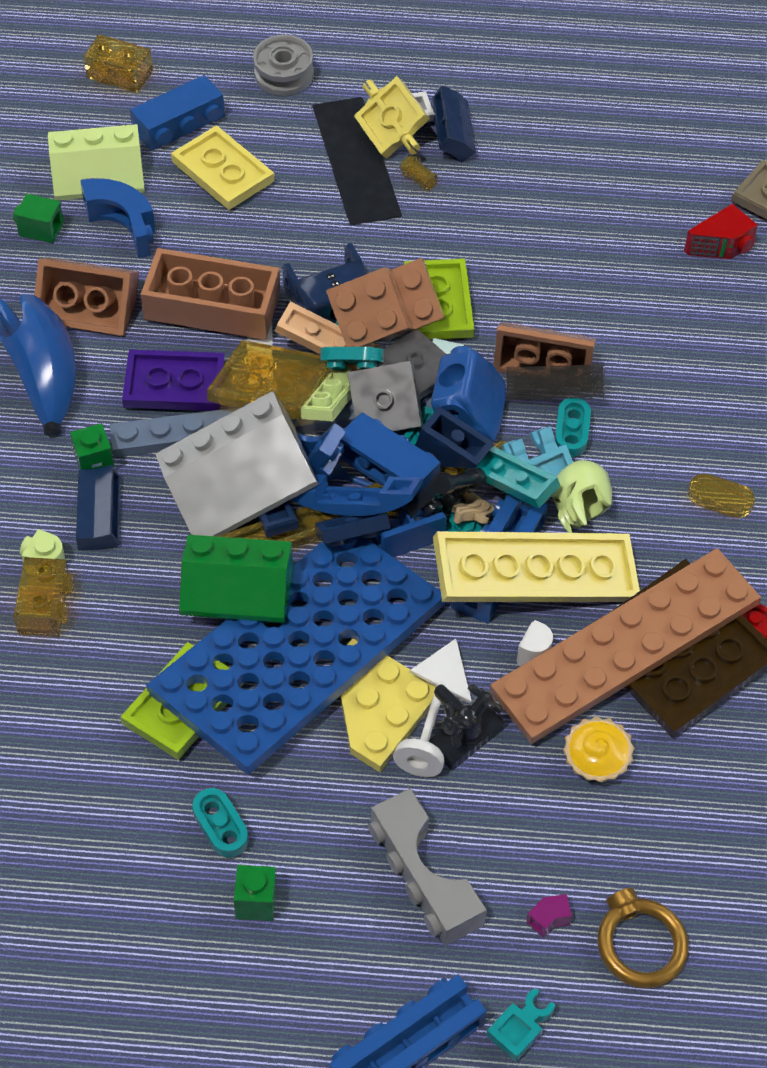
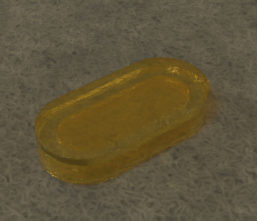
(721, 495)

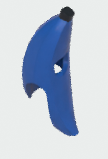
(42, 358)

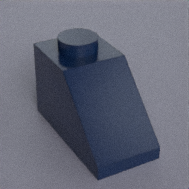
(453, 441)

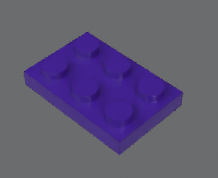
(170, 379)

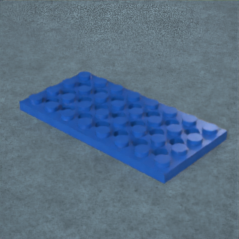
(326, 683)

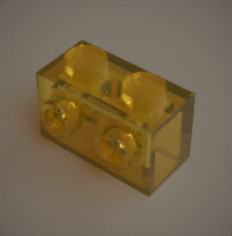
(118, 63)
(42, 597)

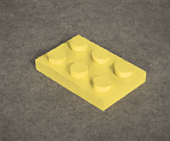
(222, 167)

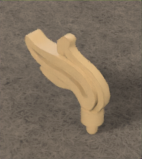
(474, 509)

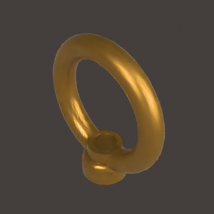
(624, 906)

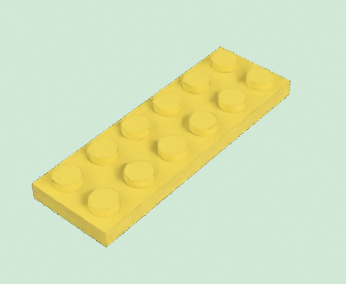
(535, 567)

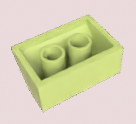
(94, 154)

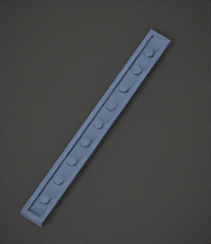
(159, 433)

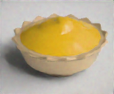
(598, 749)

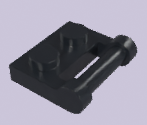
(444, 492)

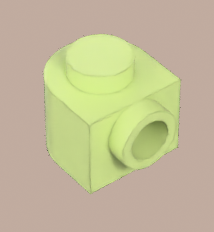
(42, 546)

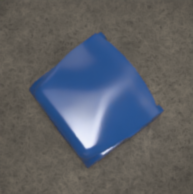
(472, 389)

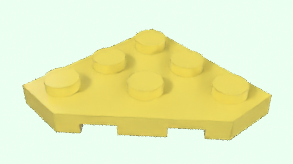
(383, 710)

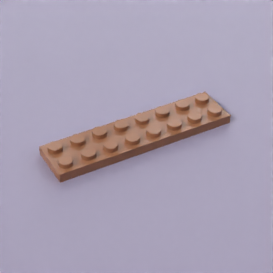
(624, 645)

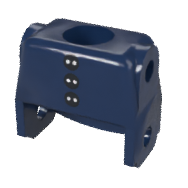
(311, 290)

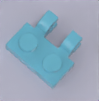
(552, 458)

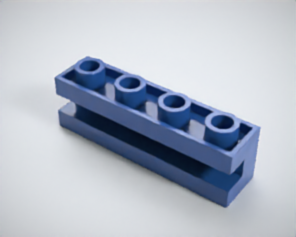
(509, 516)
(418, 1031)

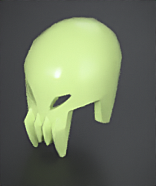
(582, 493)

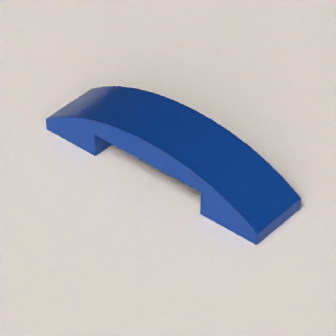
(359, 500)

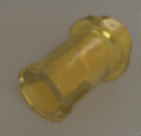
(418, 172)

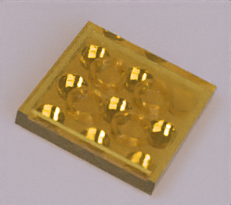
(263, 368)

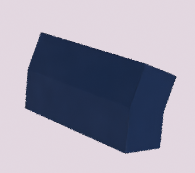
(453, 123)
(98, 508)

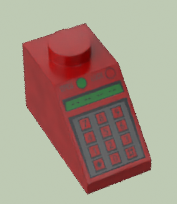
(722, 235)

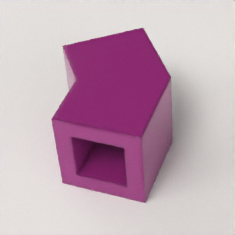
(549, 914)

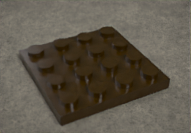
(702, 674)

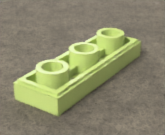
(329, 397)

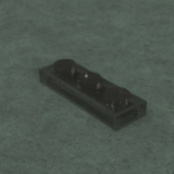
(555, 381)

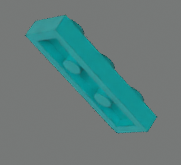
(518, 477)

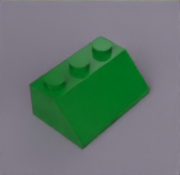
(236, 578)

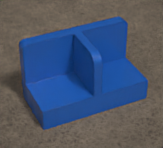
(409, 533)

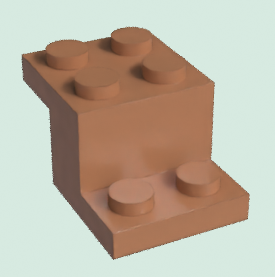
(385, 304)

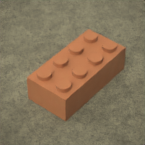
(211, 293)

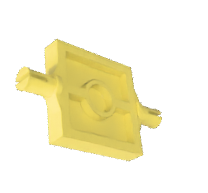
(391, 117)

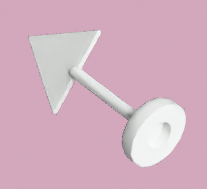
(445, 668)

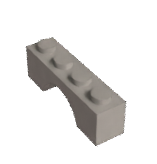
(449, 904)

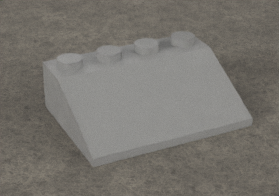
(237, 468)

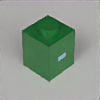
(38, 218)
(91, 447)
(255, 892)

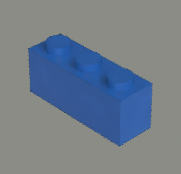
(178, 112)
(383, 453)

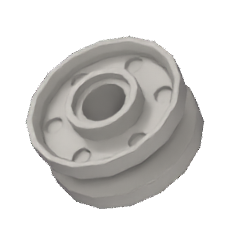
(283, 65)

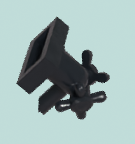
(466, 725)

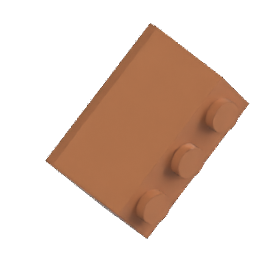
(88, 294)
(540, 347)

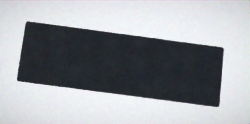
(356, 163)

